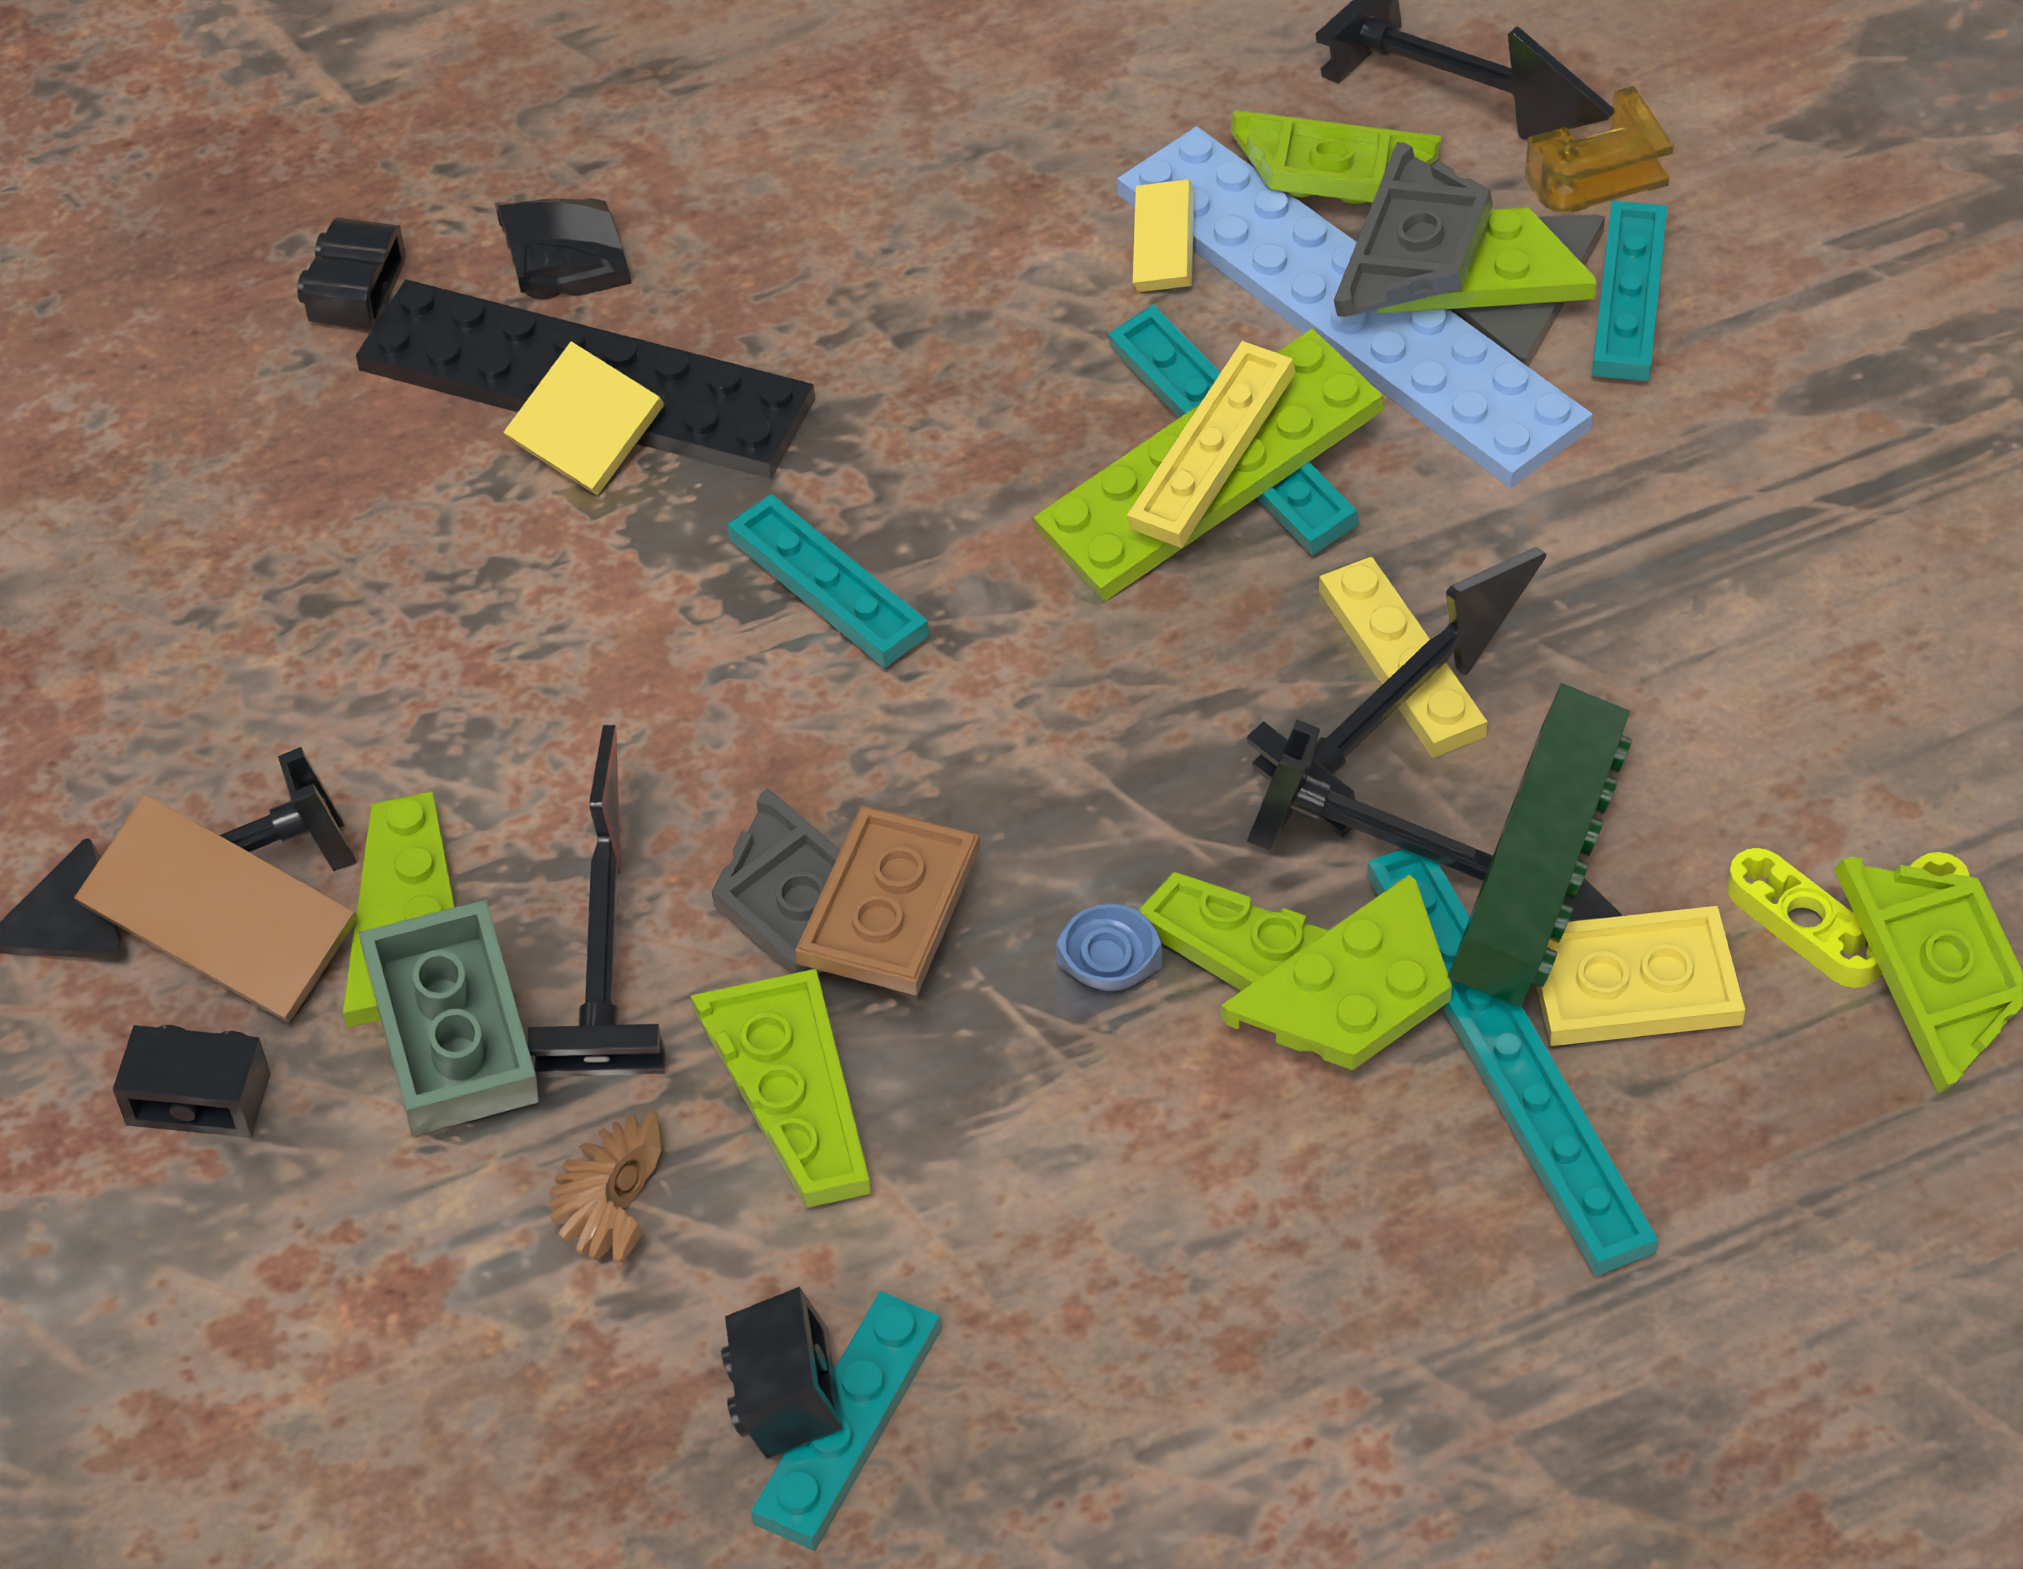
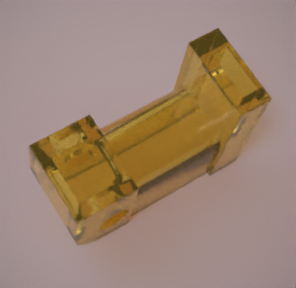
(1603, 163)

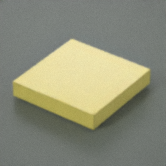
(584, 418)

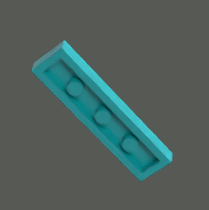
(1629, 291)
(828, 580)
(870, 1385)

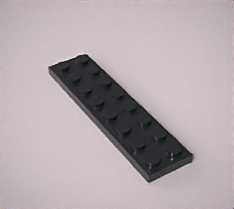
(503, 353)

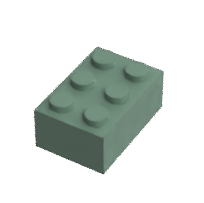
(449, 1017)

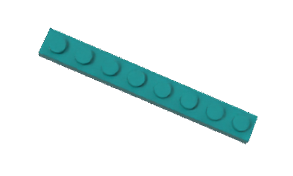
(1530, 1089)

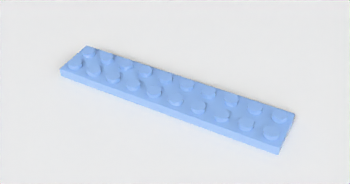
(1419, 359)

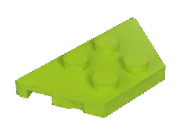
(1323, 156)
(1514, 265)
(1939, 958)
(1352, 984)

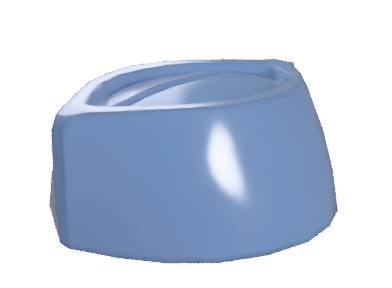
(1109, 947)

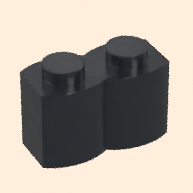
(352, 273)

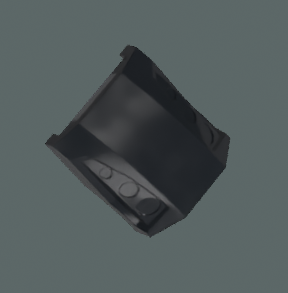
(563, 246)

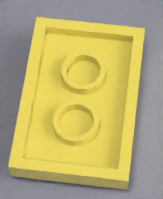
(1641, 977)

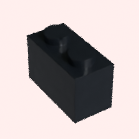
(192, 1080)
(781, 1373)

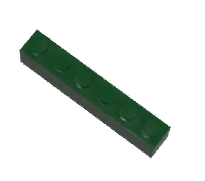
(1540, 847)

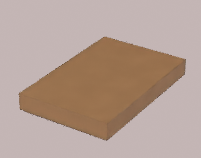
(888, 900)

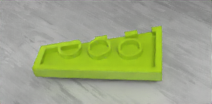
(400, 880)
(1224, 930)
(790, 1075)

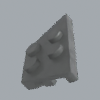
(1414, 236)
(1524, 326)
(775, 879)

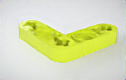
(1839, 927)

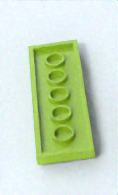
(1314, 412)

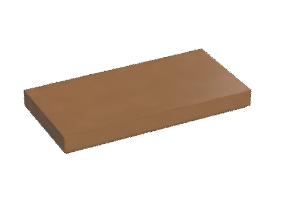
(216, 908)

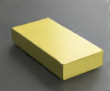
(1163, 235)

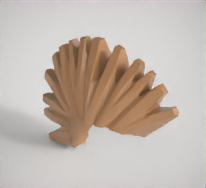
(596, 1191)

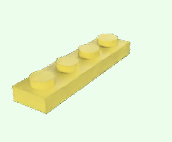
(1211, 444)
(1387, 638)

